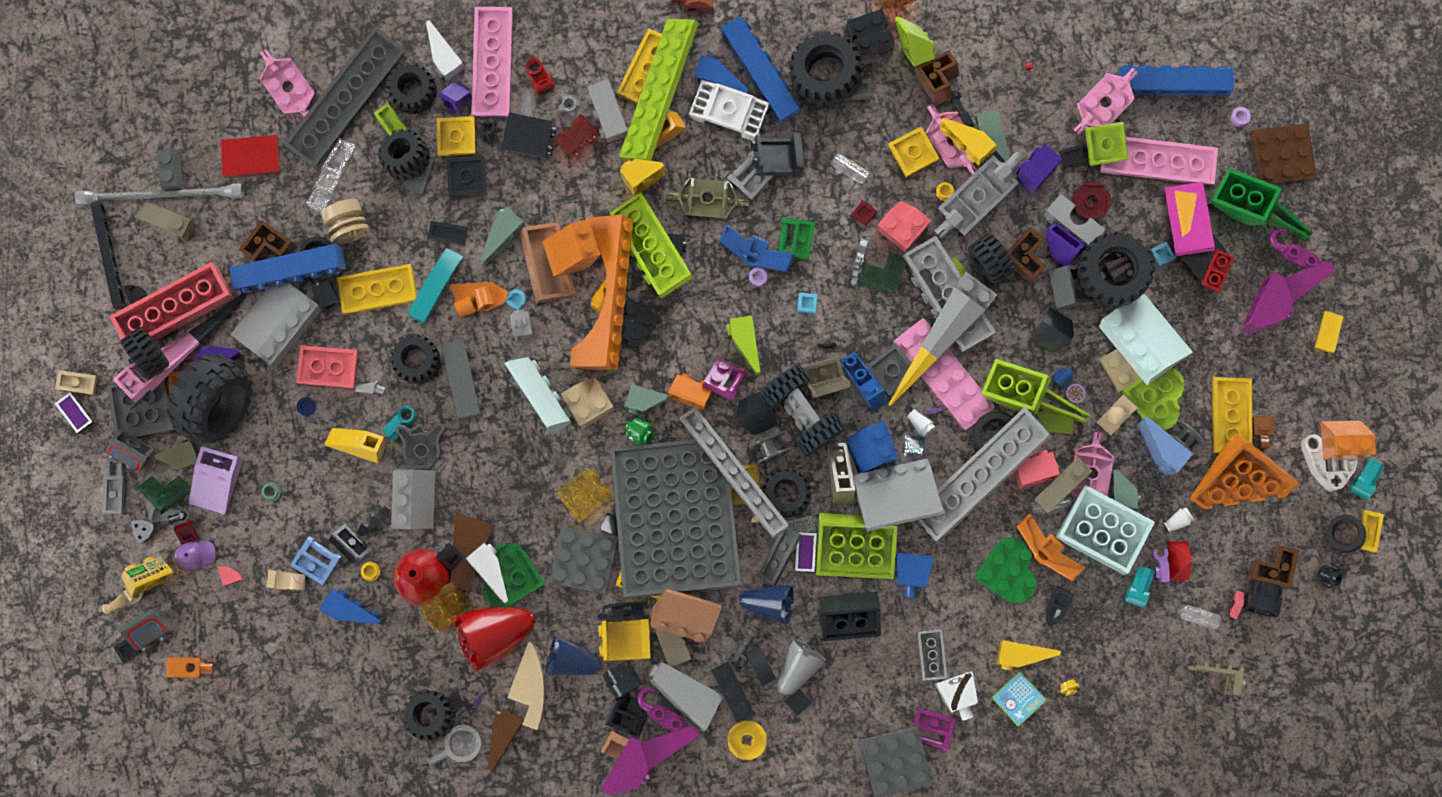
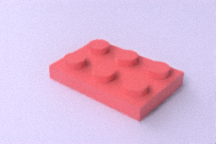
(327, 367)

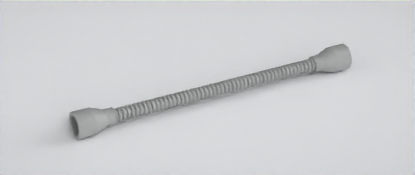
(86, 197)

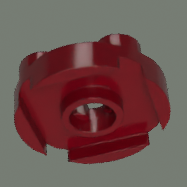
(1099, 194)

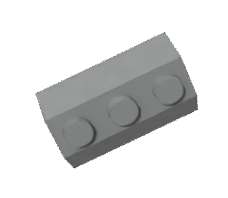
(413, 499)

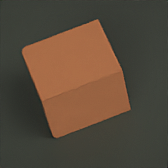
(614, 745)

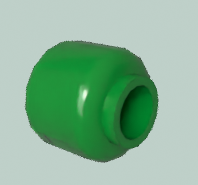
(639, 431)

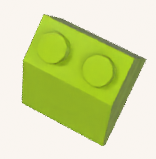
(915, 42)

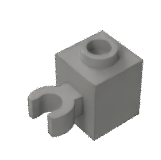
(521, 324)

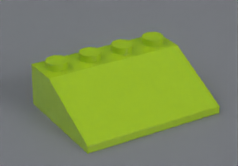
(851, 550)

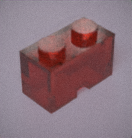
(575, 139)

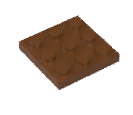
(1284, 154)

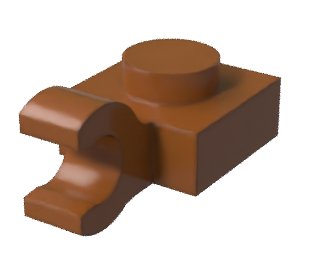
(1263, 428)

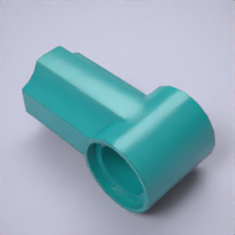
(390, 429)
(1365, 483)
(1138, 591)

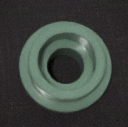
(265, 492)

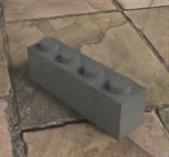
(462, 381)

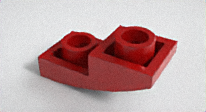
(1217, 270)

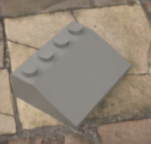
(276, 322)
(897, 494)

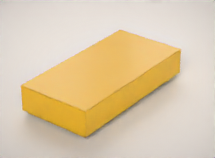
(1328, 332)

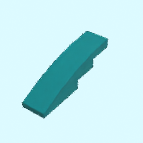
(434, 286)

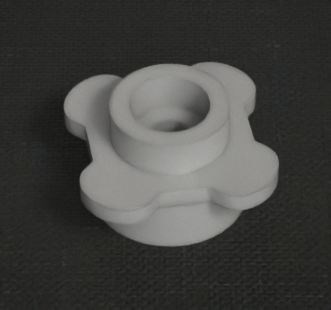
(569, 100)

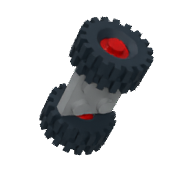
(786, 390)

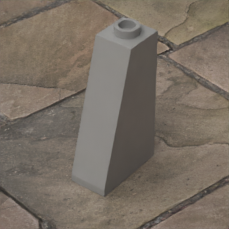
(689, 696)

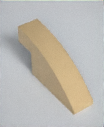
(530, 687)

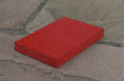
(250, 156)

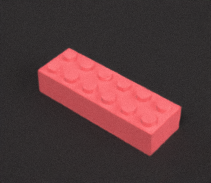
(175, 304)

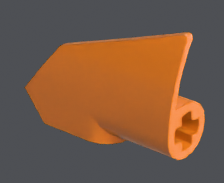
(477, 297)

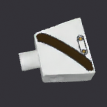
(959, 694)

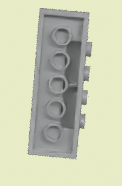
(937, 278)

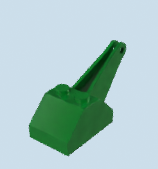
(1253, 203)

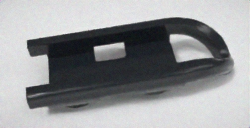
(618, 612)

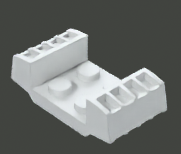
(728, 109)

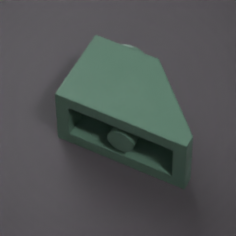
(643, 400)
(1124, 491)

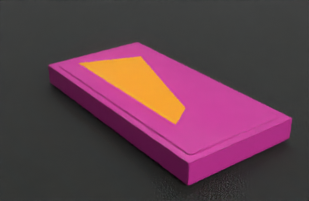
(1189, 219)

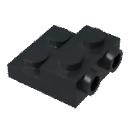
(637, 324)

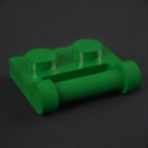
(802, 237)

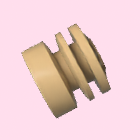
(345, 221)

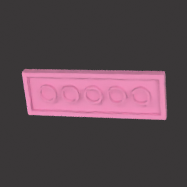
(492, 62)
(1166, 161)
(947, 379)

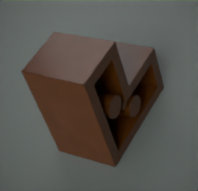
(935, 76)
(266, 239)
(1022, 255)
(1277, 572)

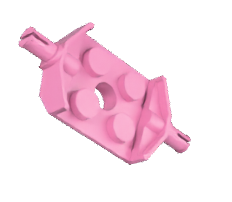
(281, 71)
(1110, 86)
(950, 154)
(1099, 459)

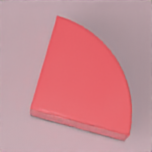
(229, 575)
(1239, 602)

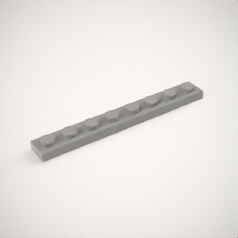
(734, 472)

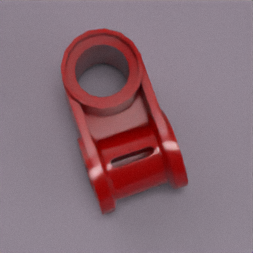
(540, 79)

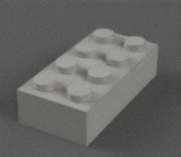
(932, 655)

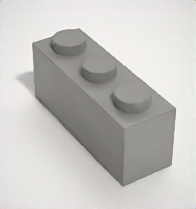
(606, 111)

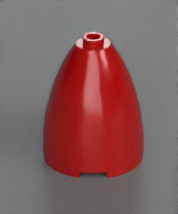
(420, 576)
(491, 633)

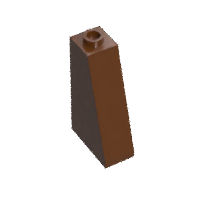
(468, 536)

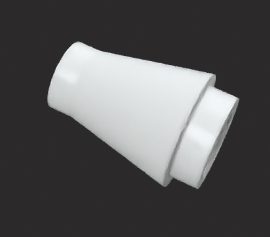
(921, 423)
(1179, 520)

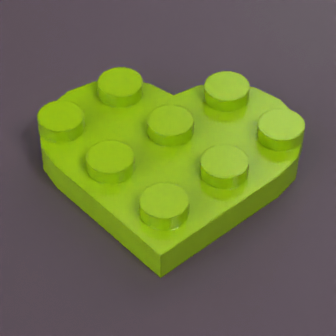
(1158, 398)

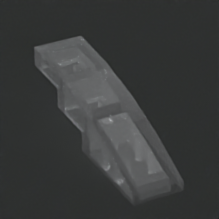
(331, 176)

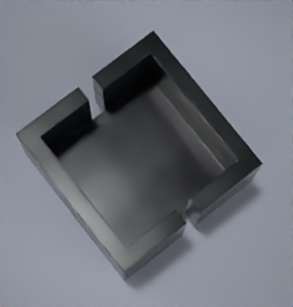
(871, 34)

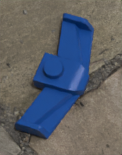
(756, 251)

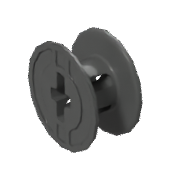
(1188, 437)
(770, 448)

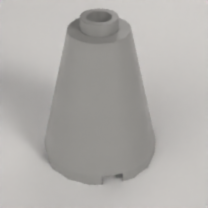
(798, 667)

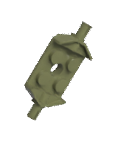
(721, 206)

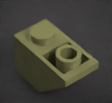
(181, 456)

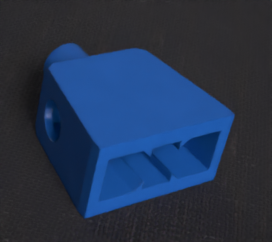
(913, 572)

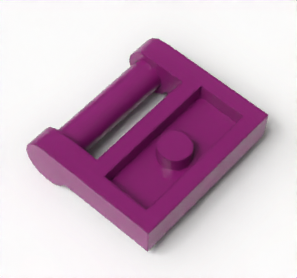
(719, 376)
(936, 724)

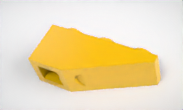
(971, 140)
(357, 443)

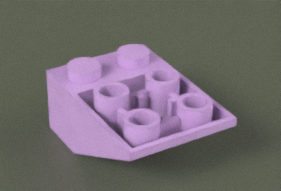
(214, 480)

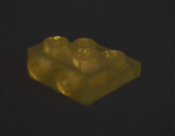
(584, 494)
(444, 607)

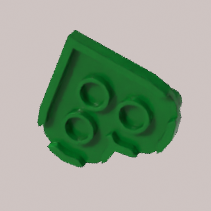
(1007, 571)
(518, 575)

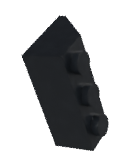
(850, 616)

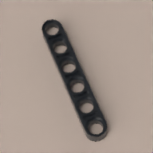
(108, 256)

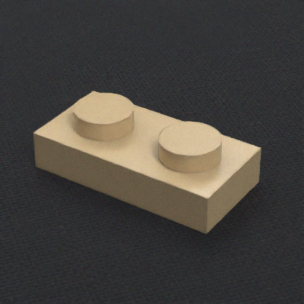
(76, 382)

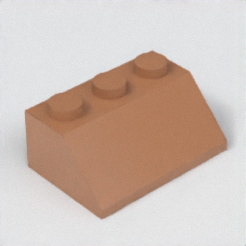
(685, 615)

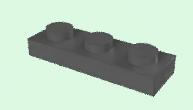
(779, 556)

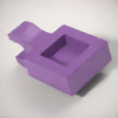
(1162, 568)

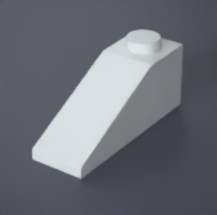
(444, 58)
(488, 567)

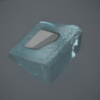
(914, 445)

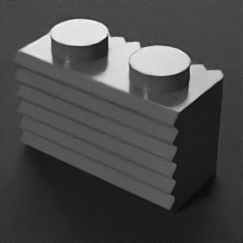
(170, 169)

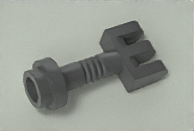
(753, 633)

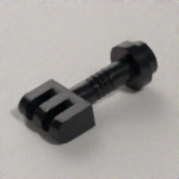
(965, 117)

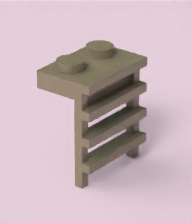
(826, 377)
(1234, 676)

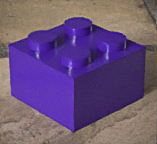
(1036, 171)

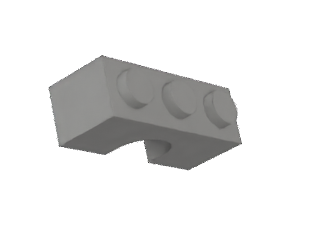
(1060, 213)

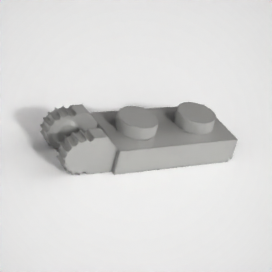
(113, 490)

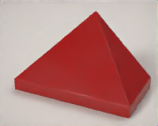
(1179, 560)

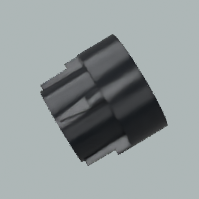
(1265, 599)
(621, 680)

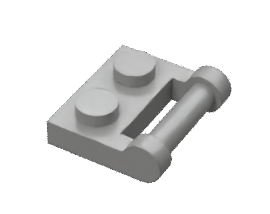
(751, 184)

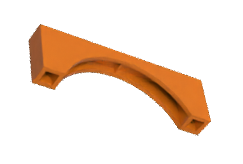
(602, 344)

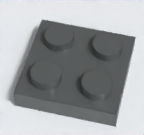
(890, 369)

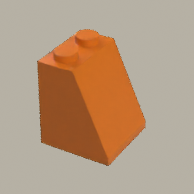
(571, 248)
(1347, 440)

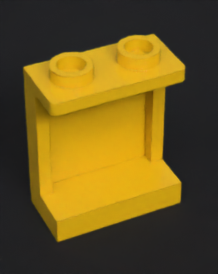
(625, 640)

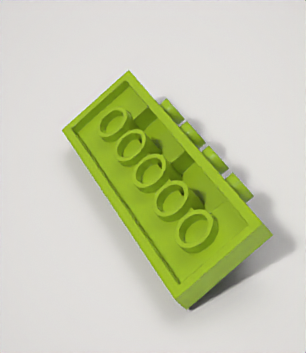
(653, 247)

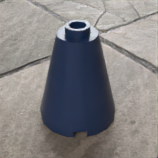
(769, 602)
(570, 659)

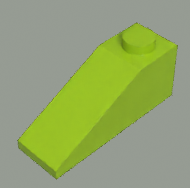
(744, 338)

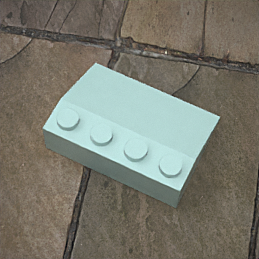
(1145, 339)
(538, 393)
(1105, 530)

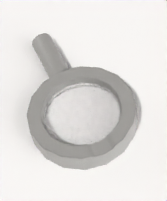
(460, 744)

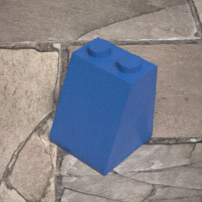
(872, 448)

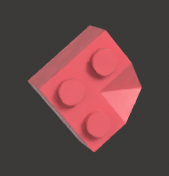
(903, 225)
(1037, 470)

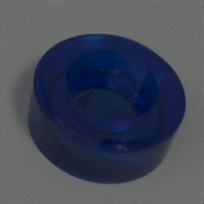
(306, 406)

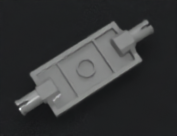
(978, 195)

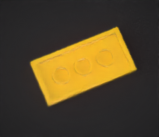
(638, 70)
(377, 289)
(1231, 410)

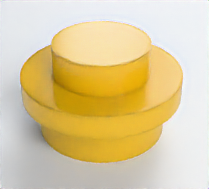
(944, 190)
(370, 571)
(1069, 687)

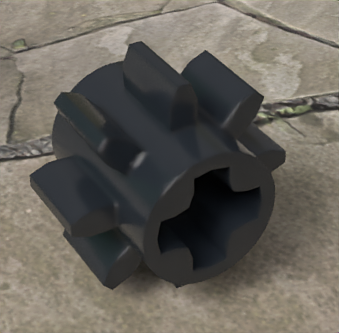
(490, 125)
(1330, 575)

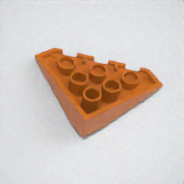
(1242, 474)

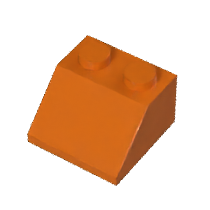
(690, 392)

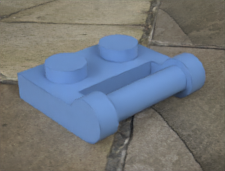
(312, 566)

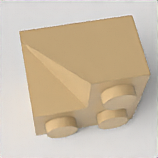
(587, 402)

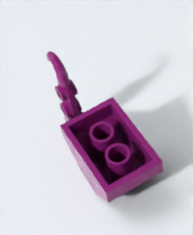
(1278, 293)
(639, 756)

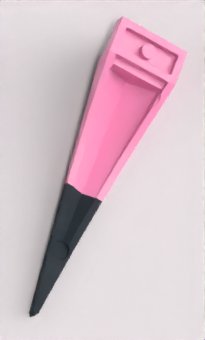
(137, 385)

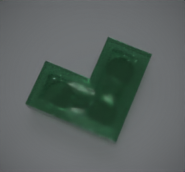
(887, 278)
(164, 497)

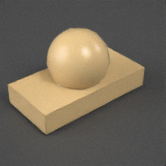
(1117, 414)

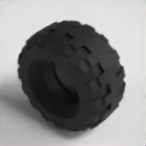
(209, 398)

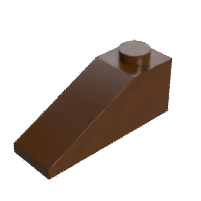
(503, 732)

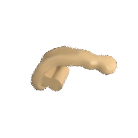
(122, 601)

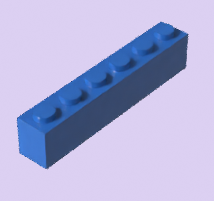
(760, 70)
(1180, 80)
(287, 268)

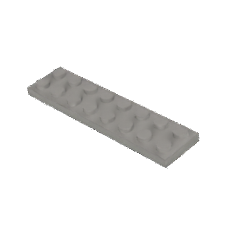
(986, 472)

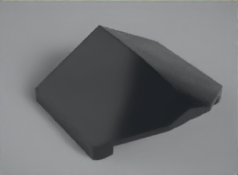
(1054, 331)
(756, 414)
(627, 716)

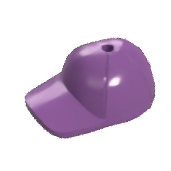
(199, 555)

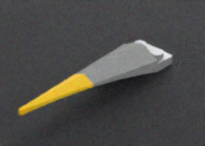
(961, 309)

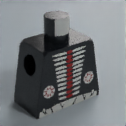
(1116, 269)

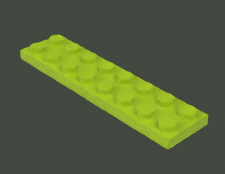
(659, 89)

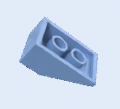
(1164, 449)

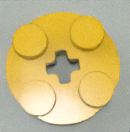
(746, 751)

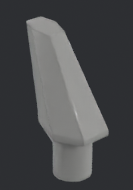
(370, 388)

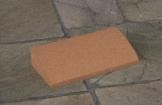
(544, 284)

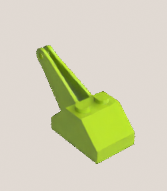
(1021, 387)

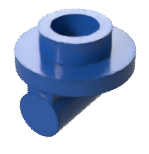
(1063, 378)

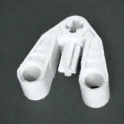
(1317, 465)

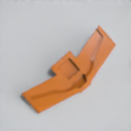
(1048, 549)

